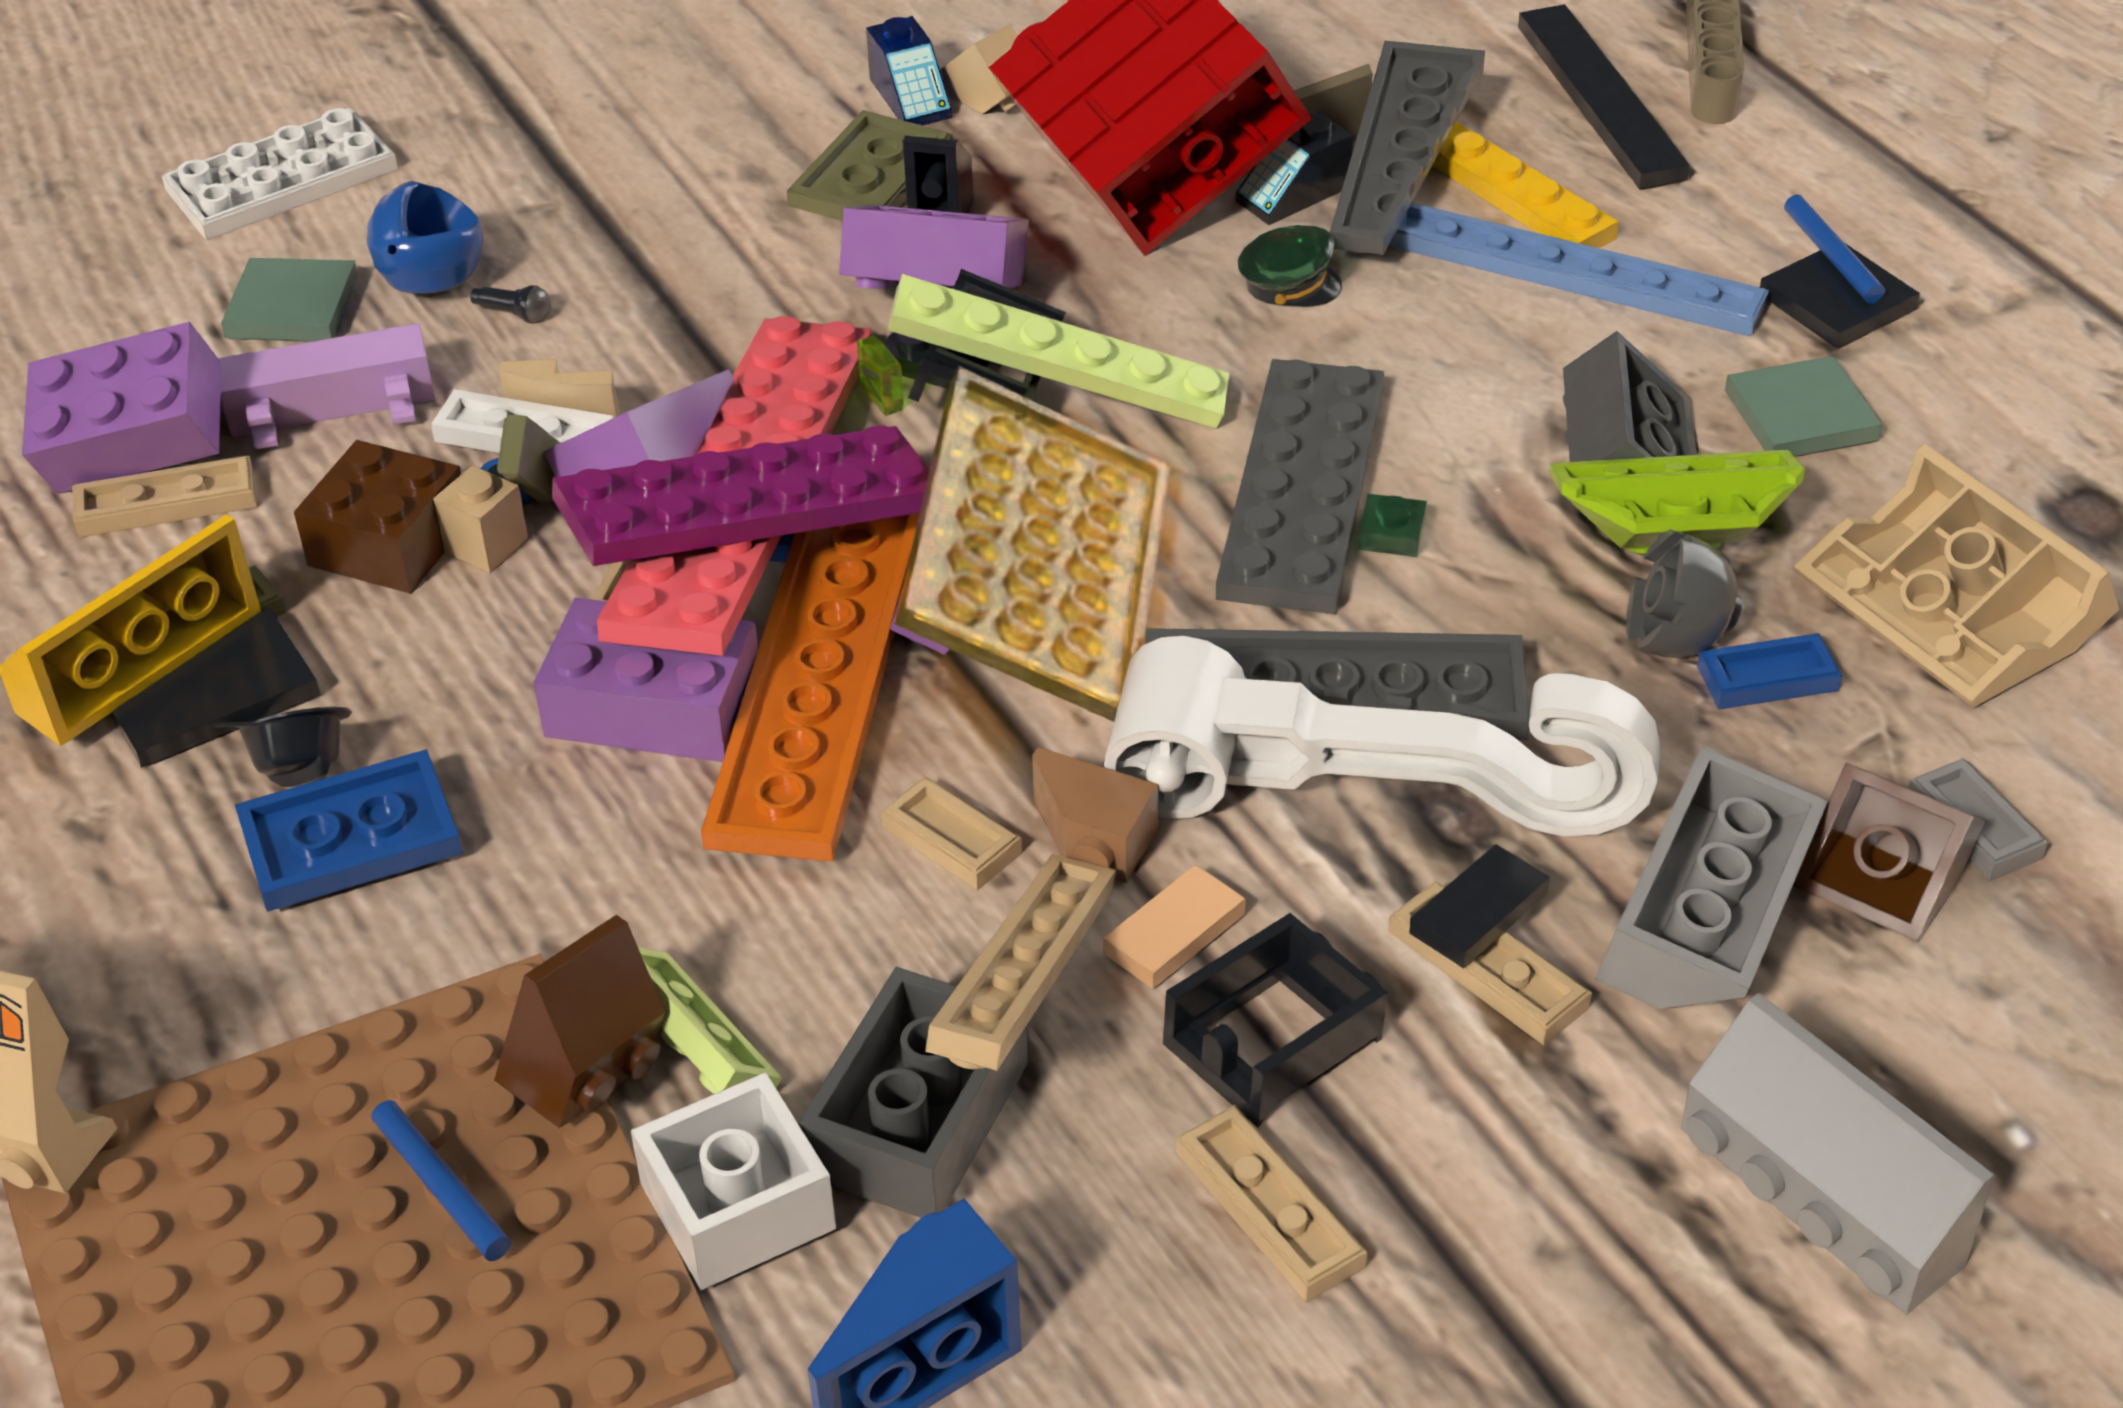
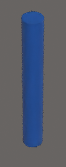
(1834, 249)
(441, 1180)

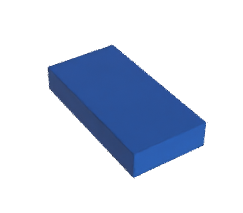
(1769, 671)

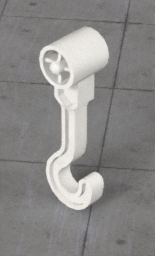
(1202, 725)

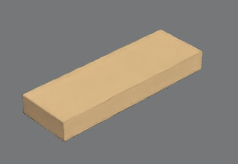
(163, 496)
(1505, 977)
(1271, 1203)

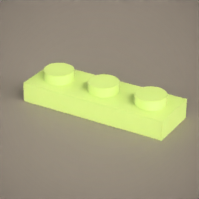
(701, 1030)

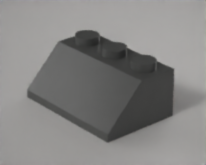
(1624, 406)

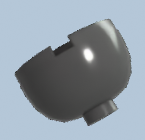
(1685, 598)

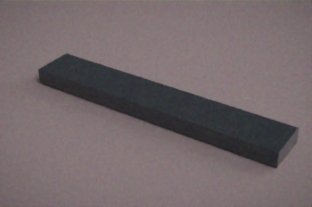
(1603, 97)

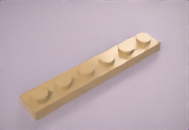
(1020, 964)

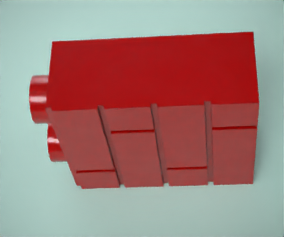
(1150, 104)

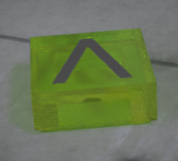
(880, 375)

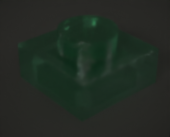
(1392, 525)

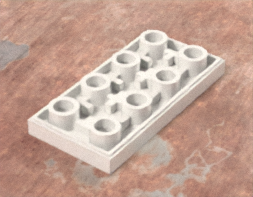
(278, 172)

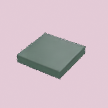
(289, 299)
(1803, 407)

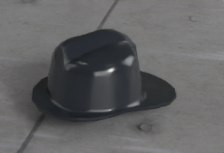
(293, 744)

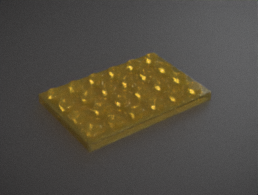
(1035, 545)

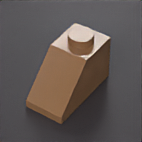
(1095, 811)

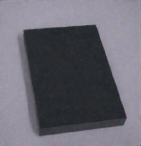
(231, 681)

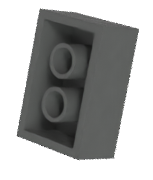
(901, 1118)

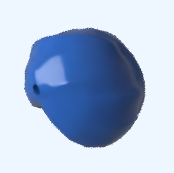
(424, 239)

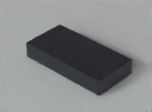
(1479, 905)

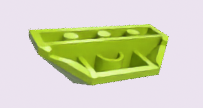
(1699, 495)

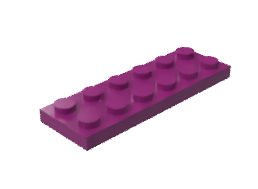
(741, 494)

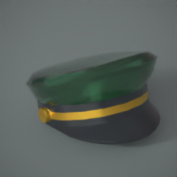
(1291, 266)

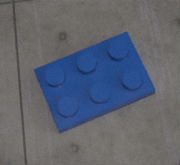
(348, 829)

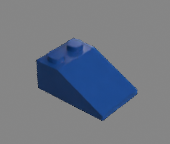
(925, 1320)

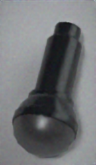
(528, 303)

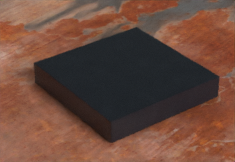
(1829, 305)

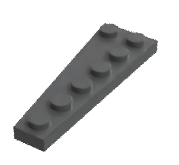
(1402, 130)
(1407, 671)

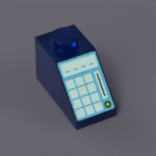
(907, 71)

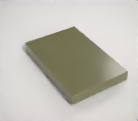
(859, 167)

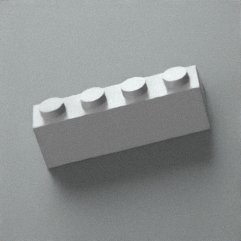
(1712, 886)
(1837, 1155)

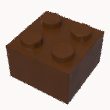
(376, 516)

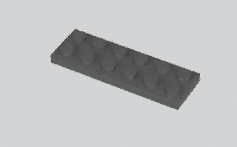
(1301, 487)

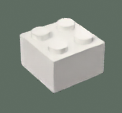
(734, 1180)

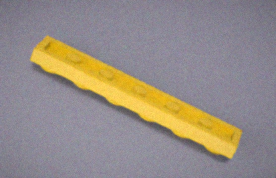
(1522, 190)

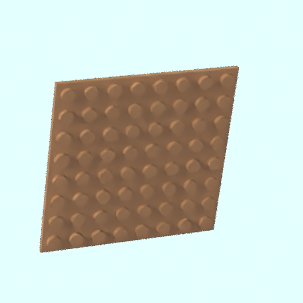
(283, 1255)

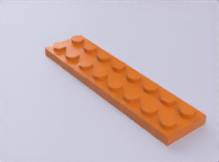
(811, 693)

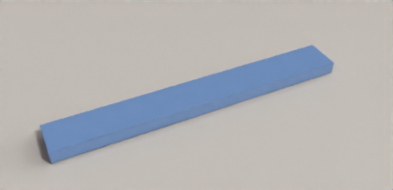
(1581, 269)

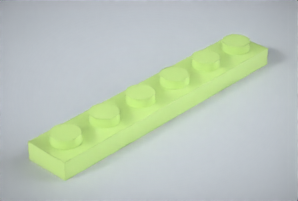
(1058, 351)

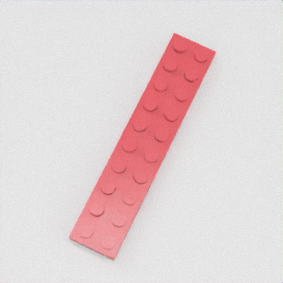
(781, 392)

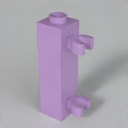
(325, 382)

